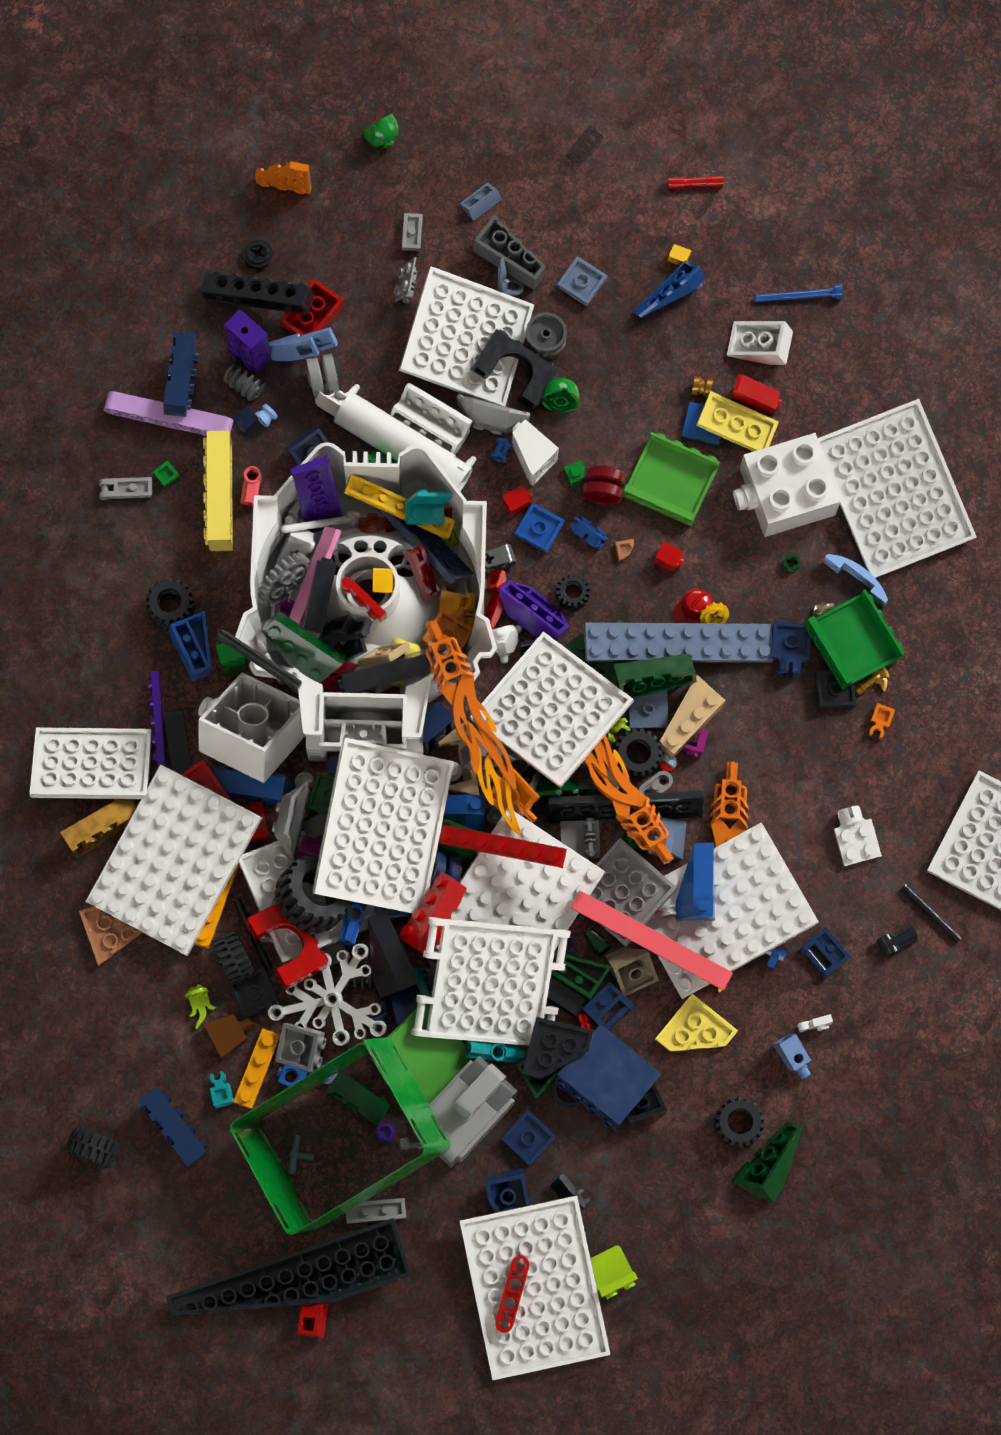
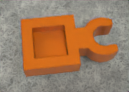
(881, 718)

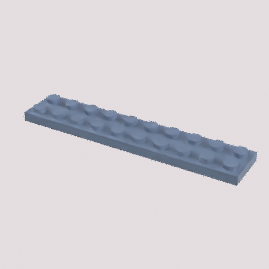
(655, 640)

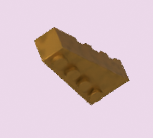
(98, 826)

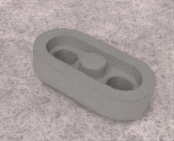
(653, 783)

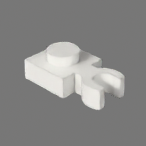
(821, 1023)

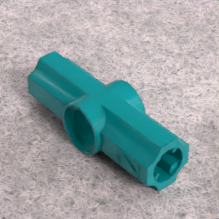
(504, 1053)

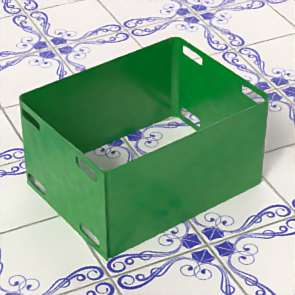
(269, 1168)

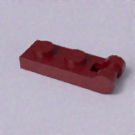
(422, 572)

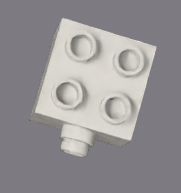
(787, 485)
(250, 727)

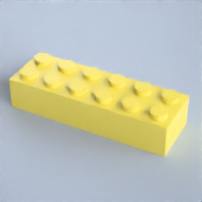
(218, 485)

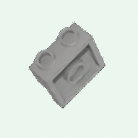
(300, 1047)

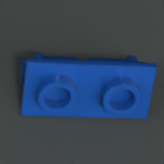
(595, 536)

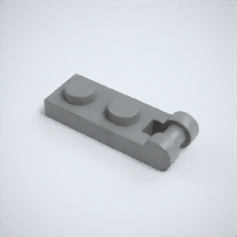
(126, 488)

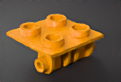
(453, 601)

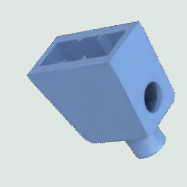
(789, 1047)

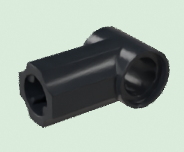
(892, 943)

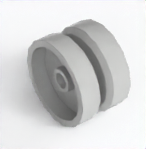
(319, 375)

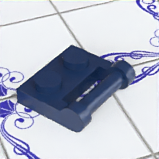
(829, 948)
(604, 1002)

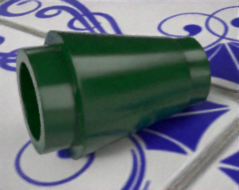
(597, 941)

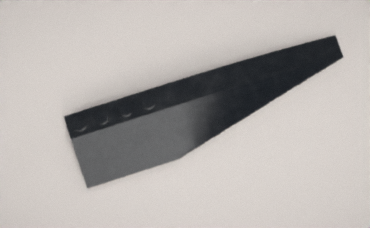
(308, 1276)

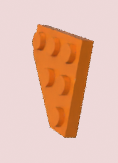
(291, 176)

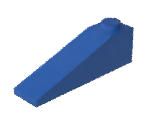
(680, 283)

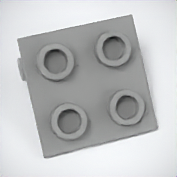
(407, 278)
(582, 837)

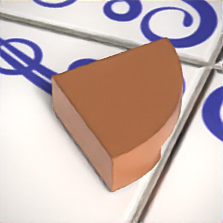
(624, 549)

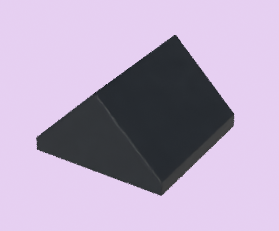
(647, 1108)

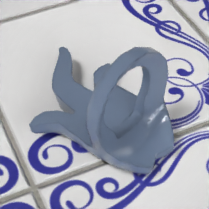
(503, 282)

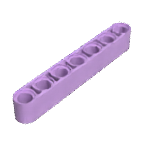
(153, 412)

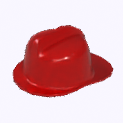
(690, 606)

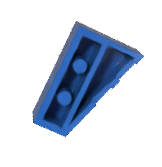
(192, 645)

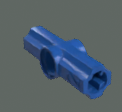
(351, 926)

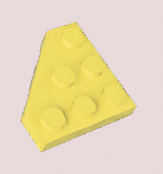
(695, 1028)

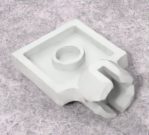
(855, 837)

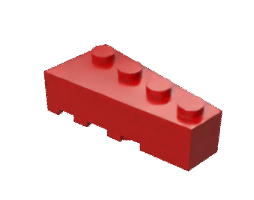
(438, 902)

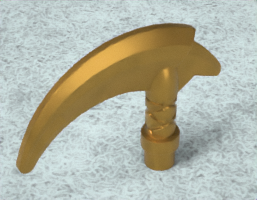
(879, 678)

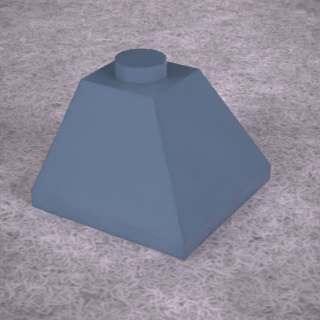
(675, 839)

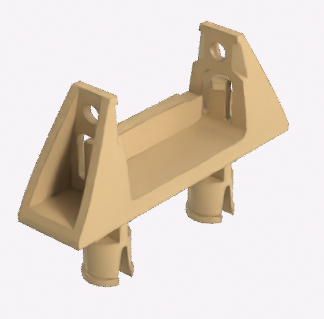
(470, 779)

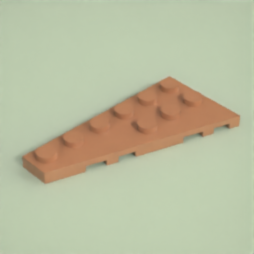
(106, 933)

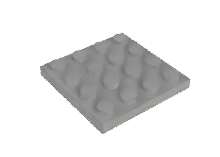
(631, 885)

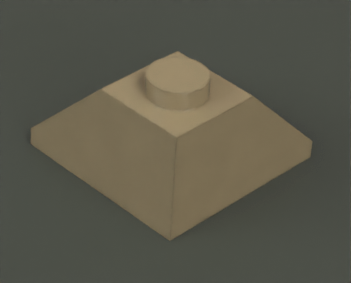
(632, 969)

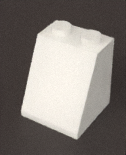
(533, 450)

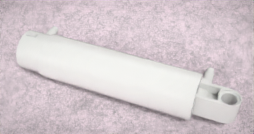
(387, 432)

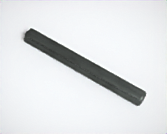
(259, 659)

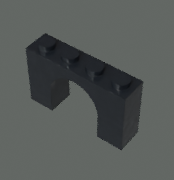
(539, 371)

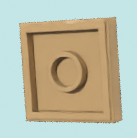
(383, 654)

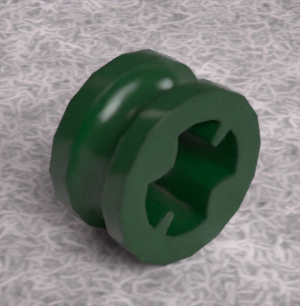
(795, 567)

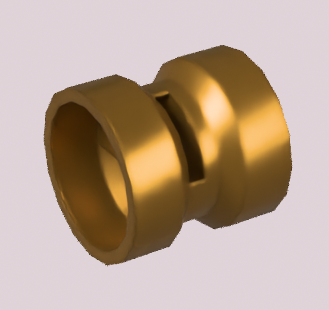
(701, 386)

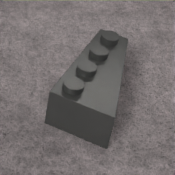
(498, 242)

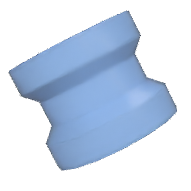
(266, 415)

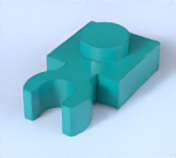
(221, 1093)

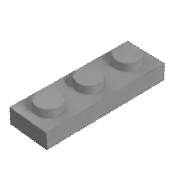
(377, 1211)

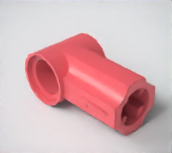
(250, 487)

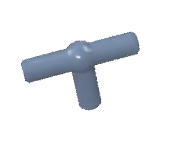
(295, 1155)

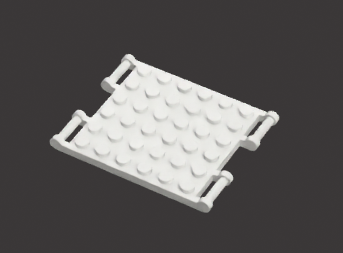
(489, 981)

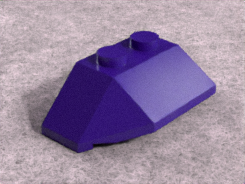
(532, 610)

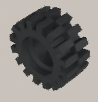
(572, 602)

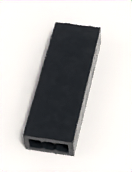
(385, 673)

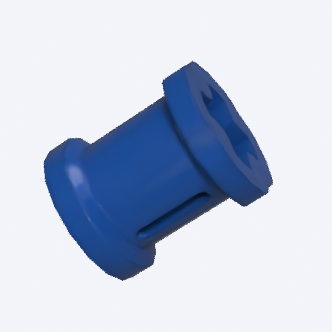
(498, 454)

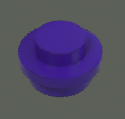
(385, 1132)

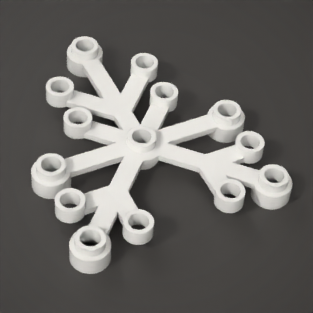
(310, 1004)

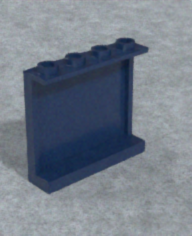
(608, 1078)

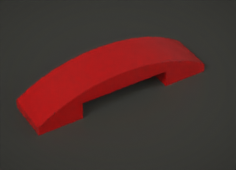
(495, 603)

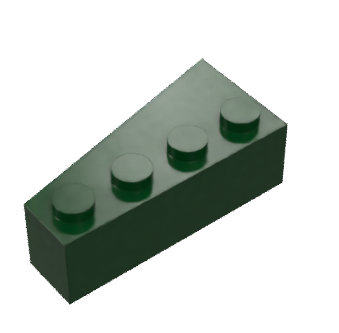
(302, 648)
(654, 675)

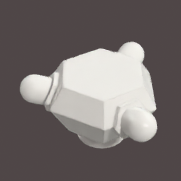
(506, 640)

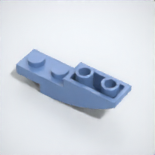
(301, 347)

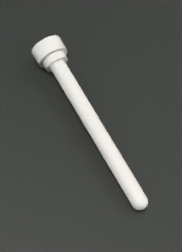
(350, 519)

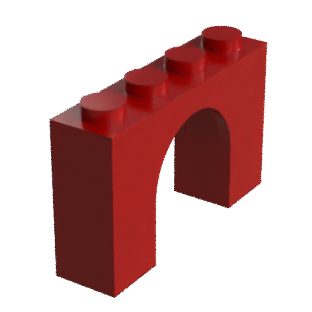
(306, 964)

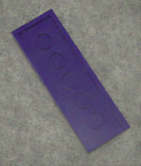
(316, 491)

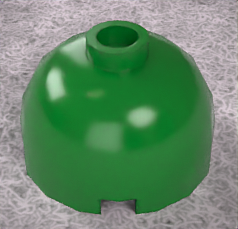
(382, 132)
(561, 394)

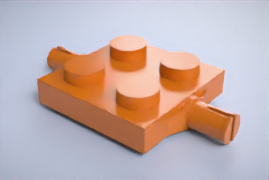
(451, 626)
(522, 797)

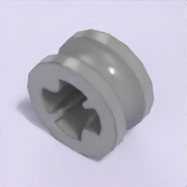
(667, 911)

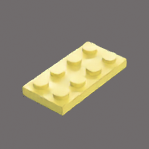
(736, 423)

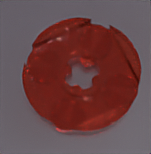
(374, 524)

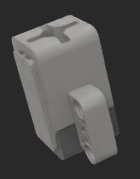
(471, 1107)

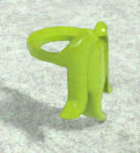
(616, 727)
(199, 999)

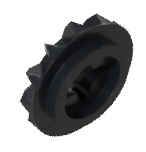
(256, 246)

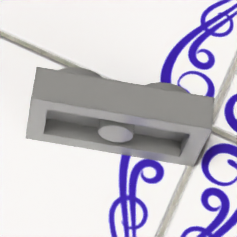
(412, 232)

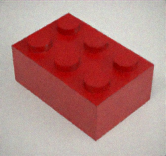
(322, 313)

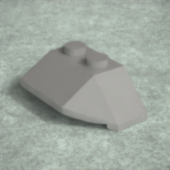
(490, 416)
(291, 819)

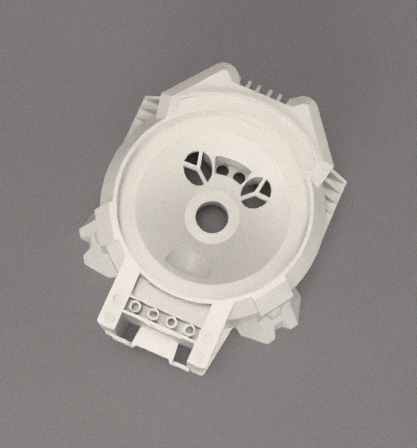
(365, 716)

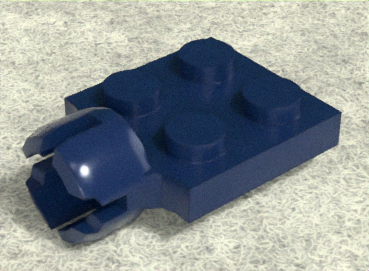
(790, 647)

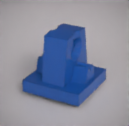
(775, 954)

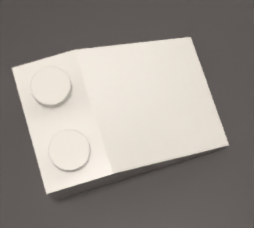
(760, 341)

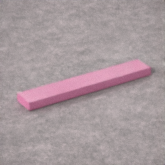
(324, 549)

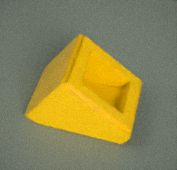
(678, 255)
(382, 580)

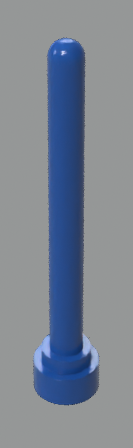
(835, 292)

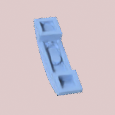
(837, 563)

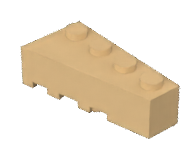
(692, 715)

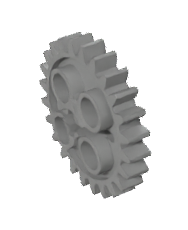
(284, 579)

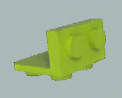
(612, 1272)

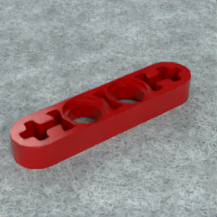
(514, 1294)

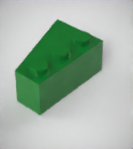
(231, 661)

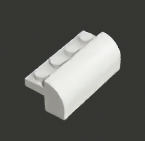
(432, 418)

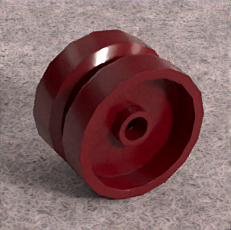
(603, 485)

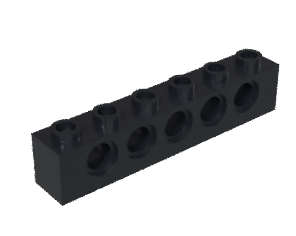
(265, 297)

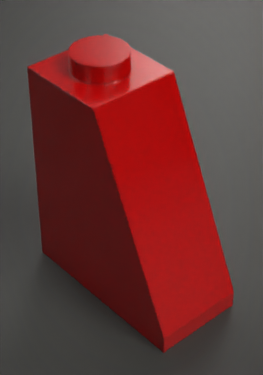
(756, 395)

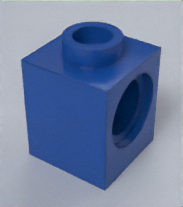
(282, 1073)

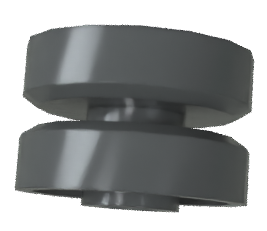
(546, 335)

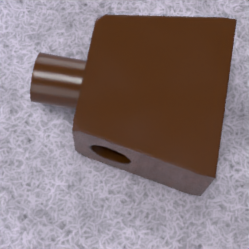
(228, 1034)

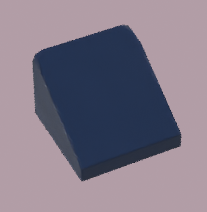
(245, 419)

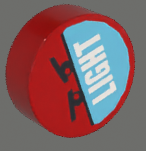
(667, 764)

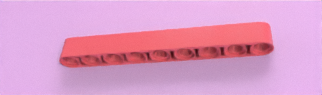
(651, 940)

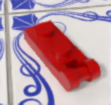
(363, 599)

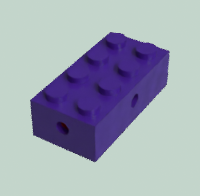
(247, 342)

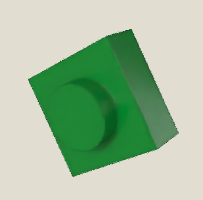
(575, 472)
(166, 474)

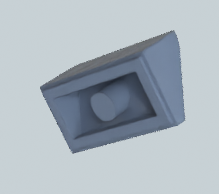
(480, 201)

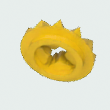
(722, 611)

